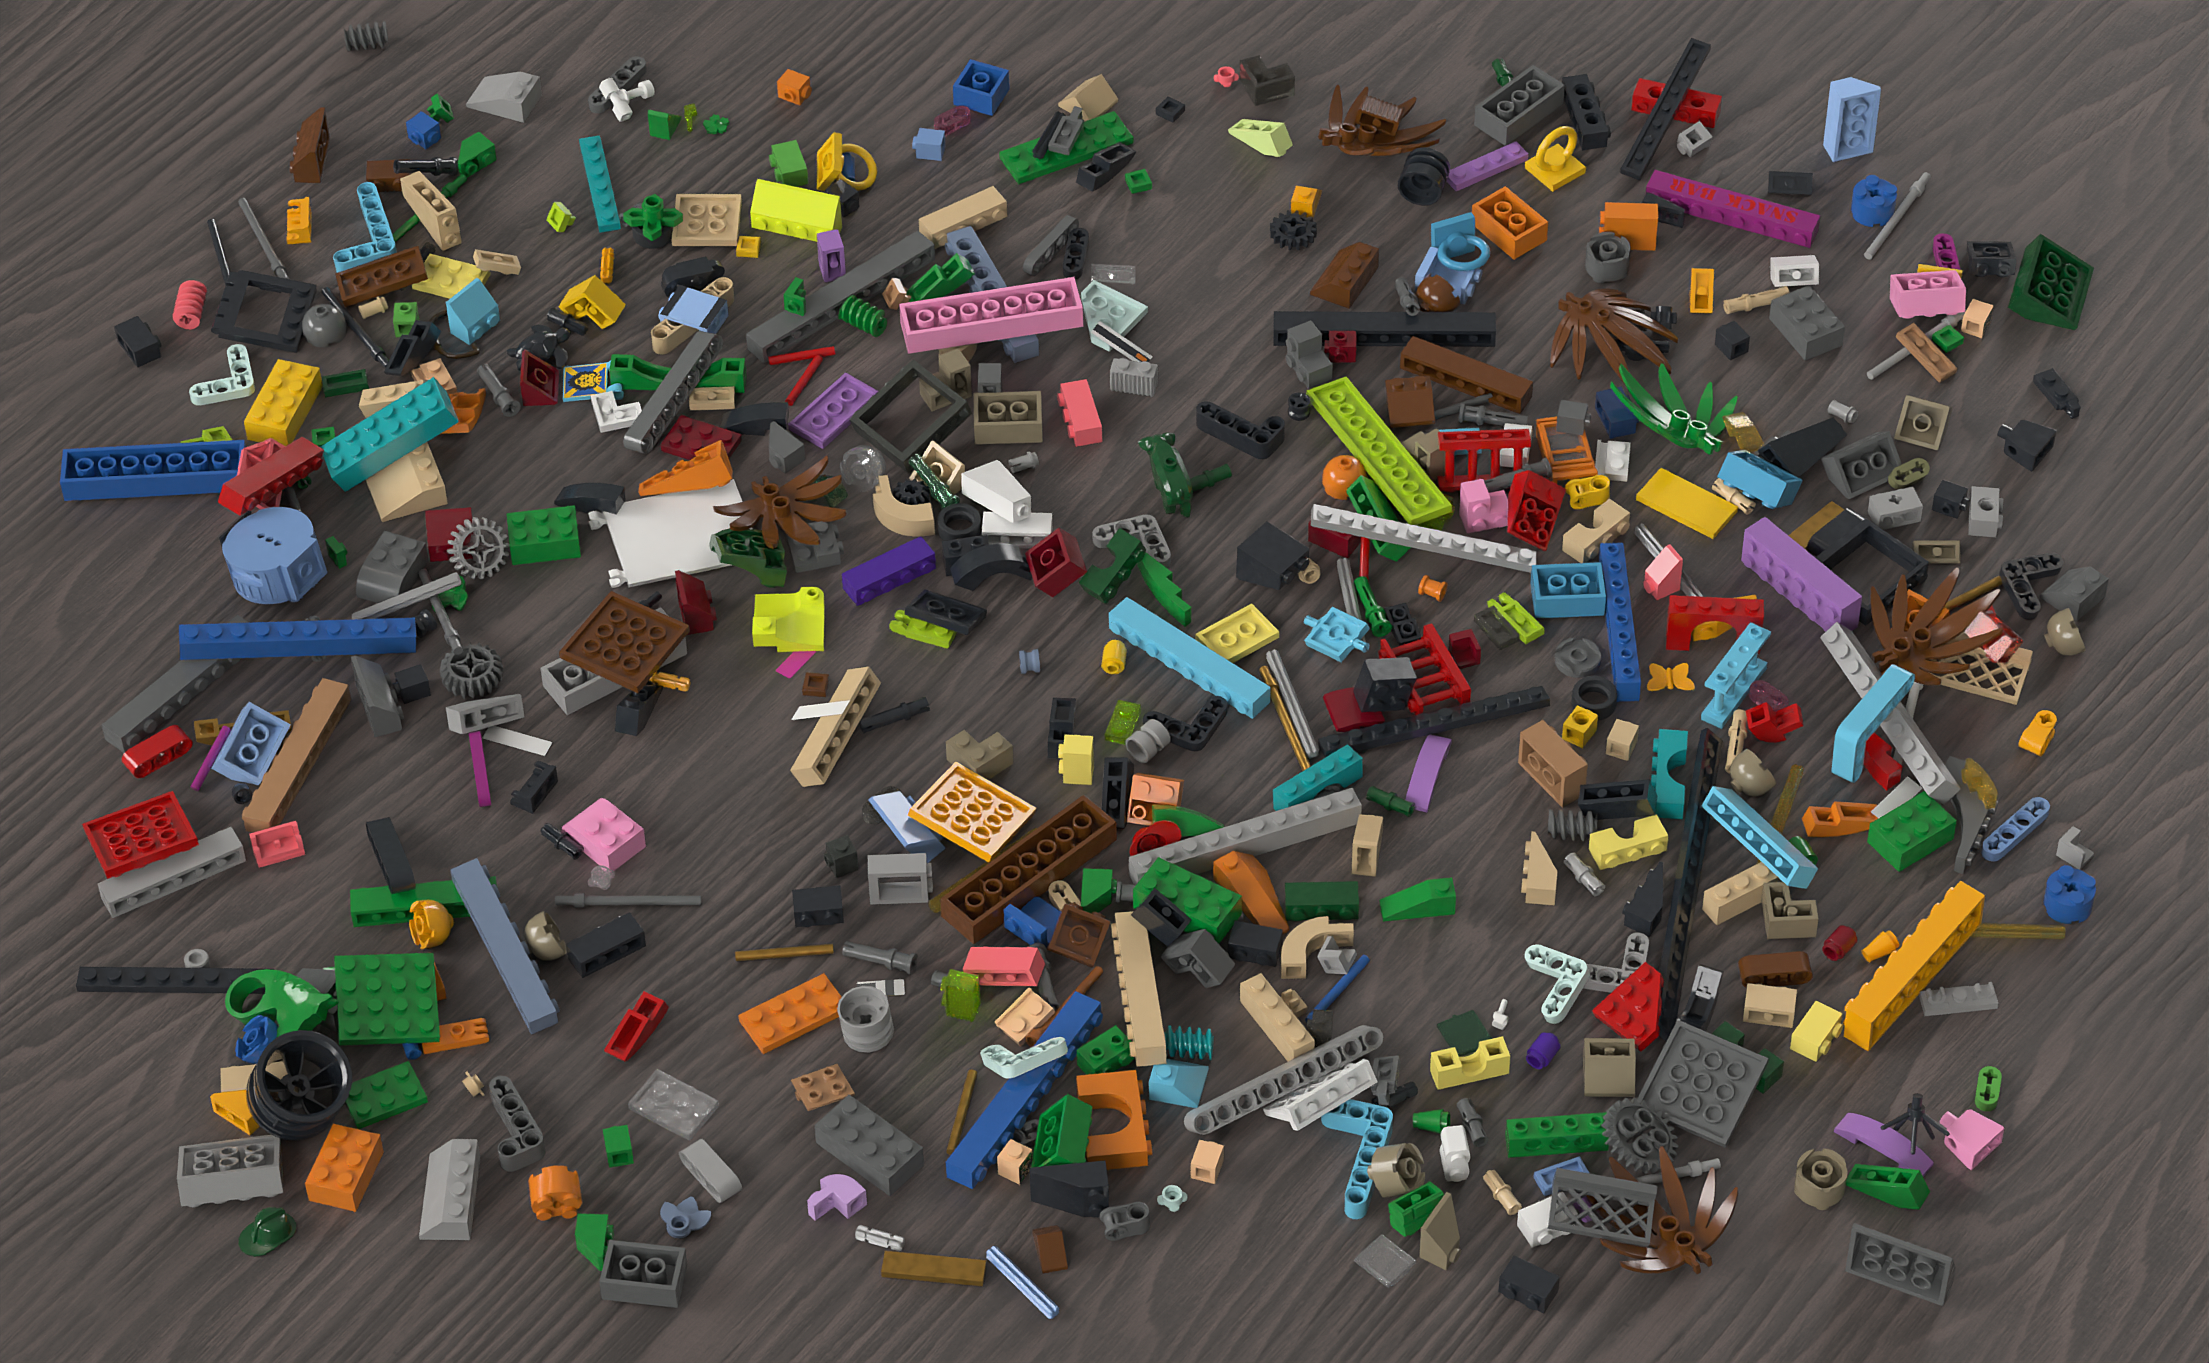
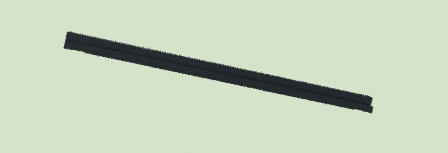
(1687, 880)

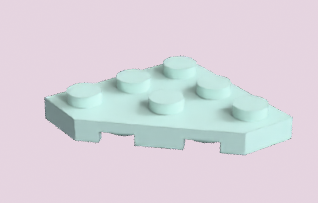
(1110, 308)

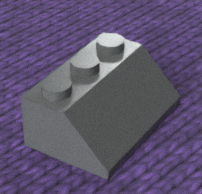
(1862, 464)
(377, 697)

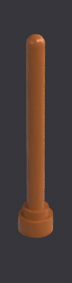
(1035, 1034)

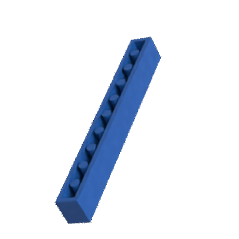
(297, 638)
(1021, 1094)

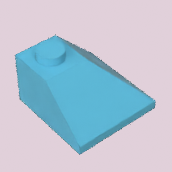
(1178, 1083)

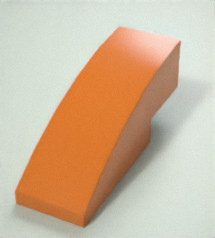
(1839, 820)

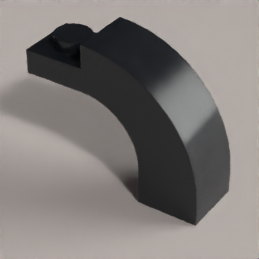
(987, 561)
(1702, 997)

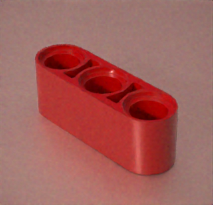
(157, 751)

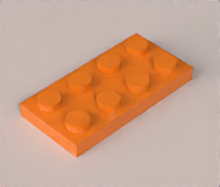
(792, 1013)

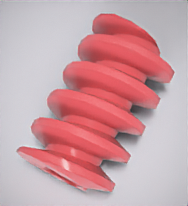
(189, 304)

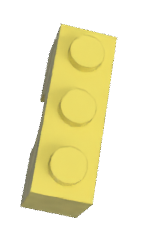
(1612, 850)
(1488, 1061)

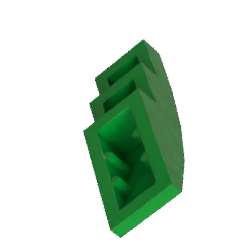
(1161, 584)

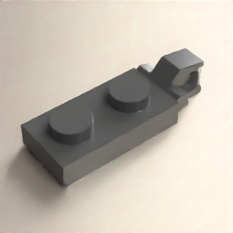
(1067, 132)
(1387, 1074)

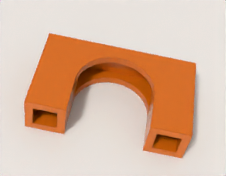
(1119, 1092)

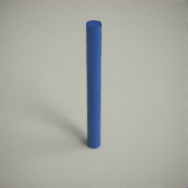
(1341, 985)

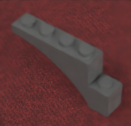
(1971, 815)

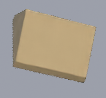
(1093, 96)
(944, 465)

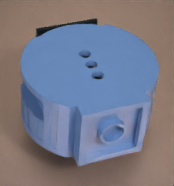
(273, 555)

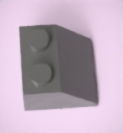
(2077, 590)

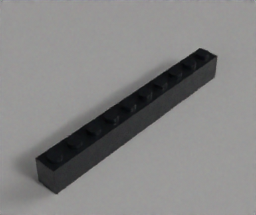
(1395, 328)

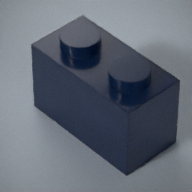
(1614, 414)

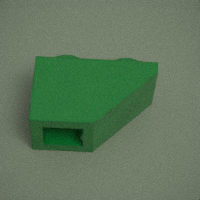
(475, 154)
(593, 1236)

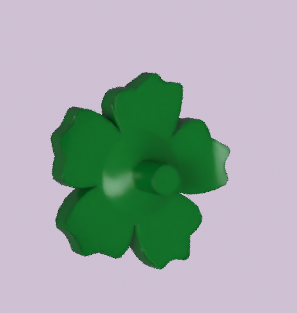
(716, 124)

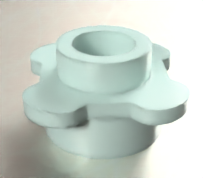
(1172, 1192)

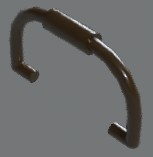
(437, 346)

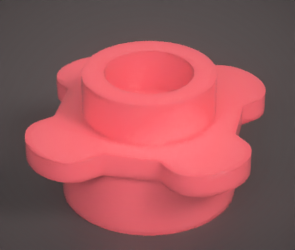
(1226, 76)

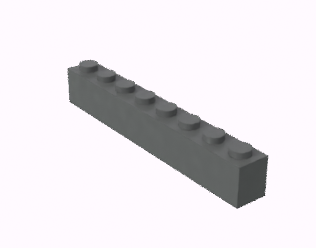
(164, 698)

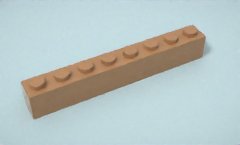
(297, 756)

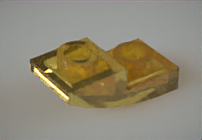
(1743, 429)
(1979, 781)

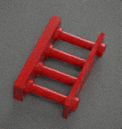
(1473, 441)
(1438, 657)

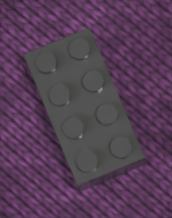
(1519, 105)
(869, 1145)

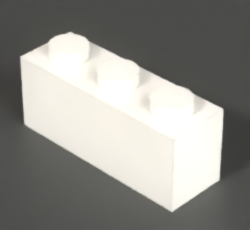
(1022, 533)

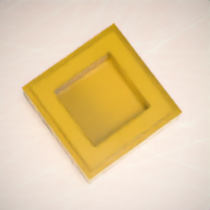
(748, 246)

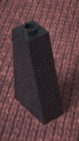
(1803, 448)

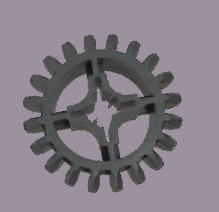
(485, 673)

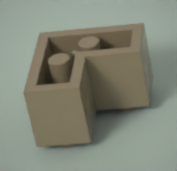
(954, 373)
(1427, 453)
(982, 758)
(1787, 917)

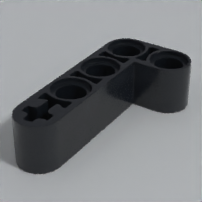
(1240, 433)

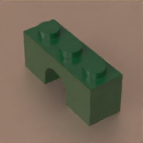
(1105, 582)
(1775, 1066)

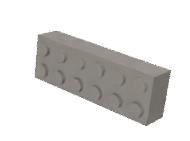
(576, 687)

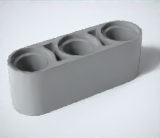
(710, 1170)

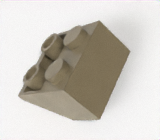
(1609, 1067)

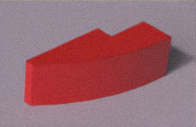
(1880, 763)
(636, 1026)

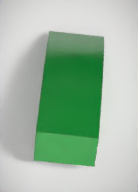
(942, 280)
(1189, 821)

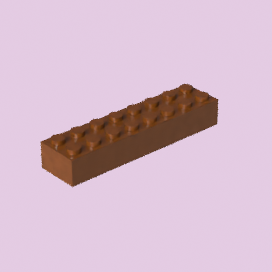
(1028, 868)

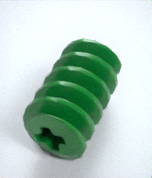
(863, 316)

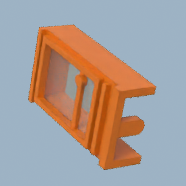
(1566, 452)

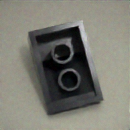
(1071, 1187)

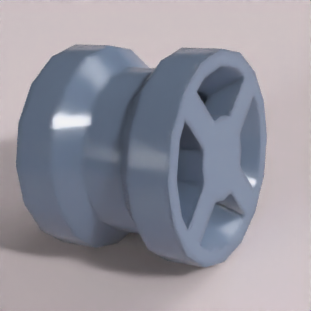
(1029, 661)

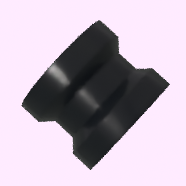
(1299, 406)
(424, 622)

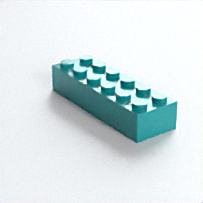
(389, 434)

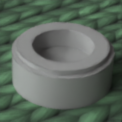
(196, 959)

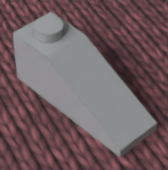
(484, 713)

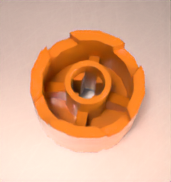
(555, 1193)

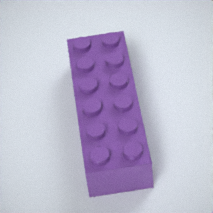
(1800, 576)

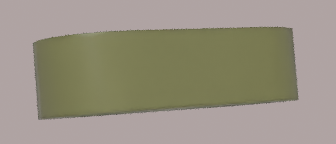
(1906, 469)

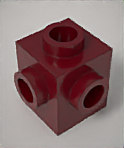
(1341, 346)

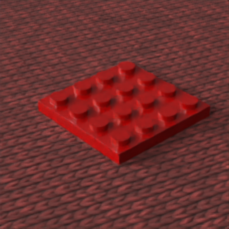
(140, 835)

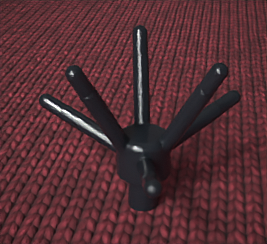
(1916, 1114)

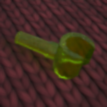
(690, 111)

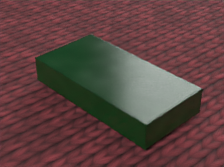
(345, 383)

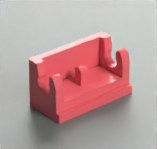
(277, 844)

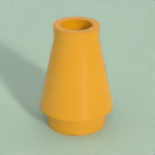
(1881, 946)

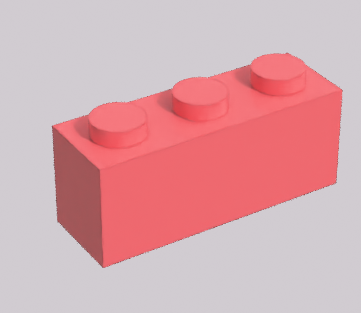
(1080, 413)
(1005, 965)

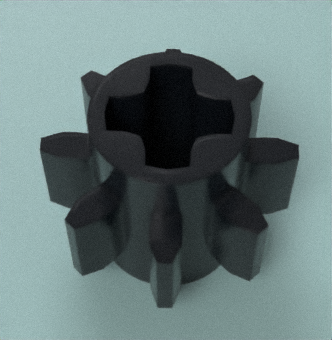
(1664, 316)

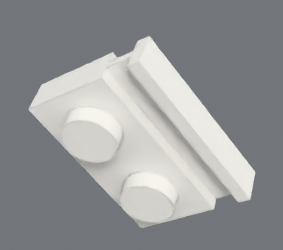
(1613, 459)

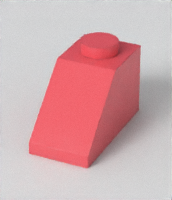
(1664, 574)

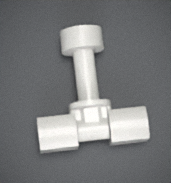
(621, 97)

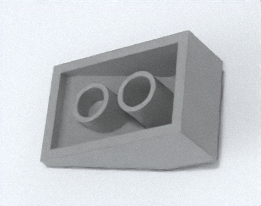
(507, 95)

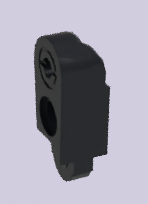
(691, 274)

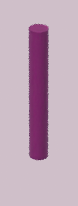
(210, 758)

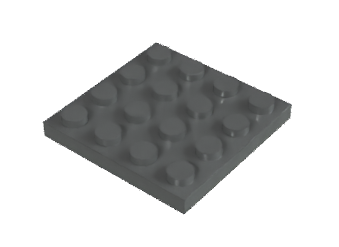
(1703, 1083)

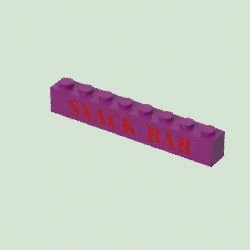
(1736, 209)

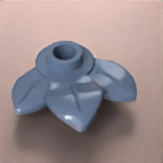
(685, 1216)

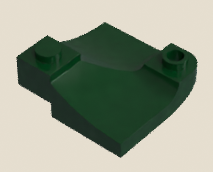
(749, 551)

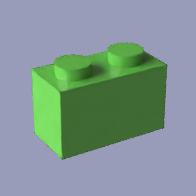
(788, 164)

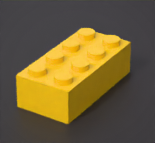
(283, 402)

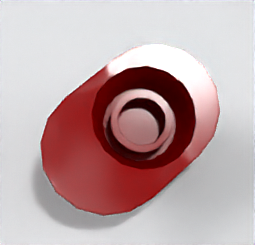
(1155, 836)

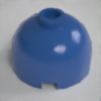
(258, 1035)

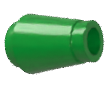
(1432, 1120)

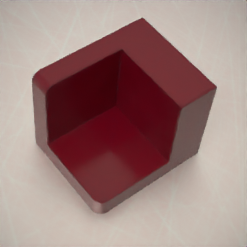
(1464, 648)

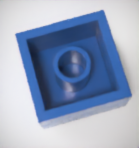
(981, 87)

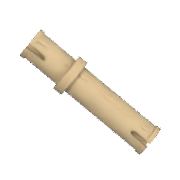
(1747, 302)
(1739, 721)

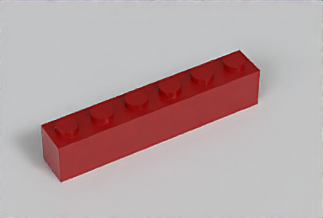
(271, 476)

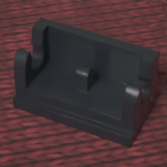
(535, 788)

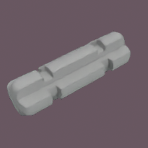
(880, 1238)

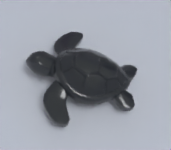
(543, 344)

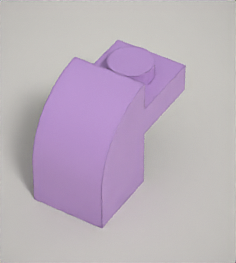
(837, 1192)

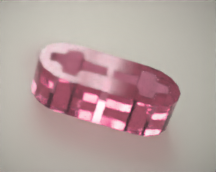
(952, 119)
(1770, 695)

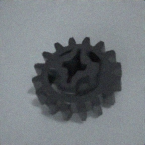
(1293, 230)

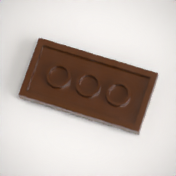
(381, 276)

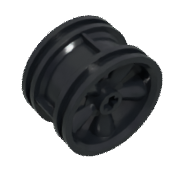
(293, 1049)

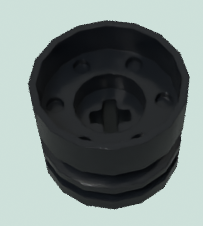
(1423, 176)

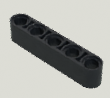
(390, 855)

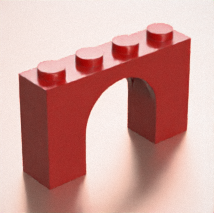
(1691, 611)

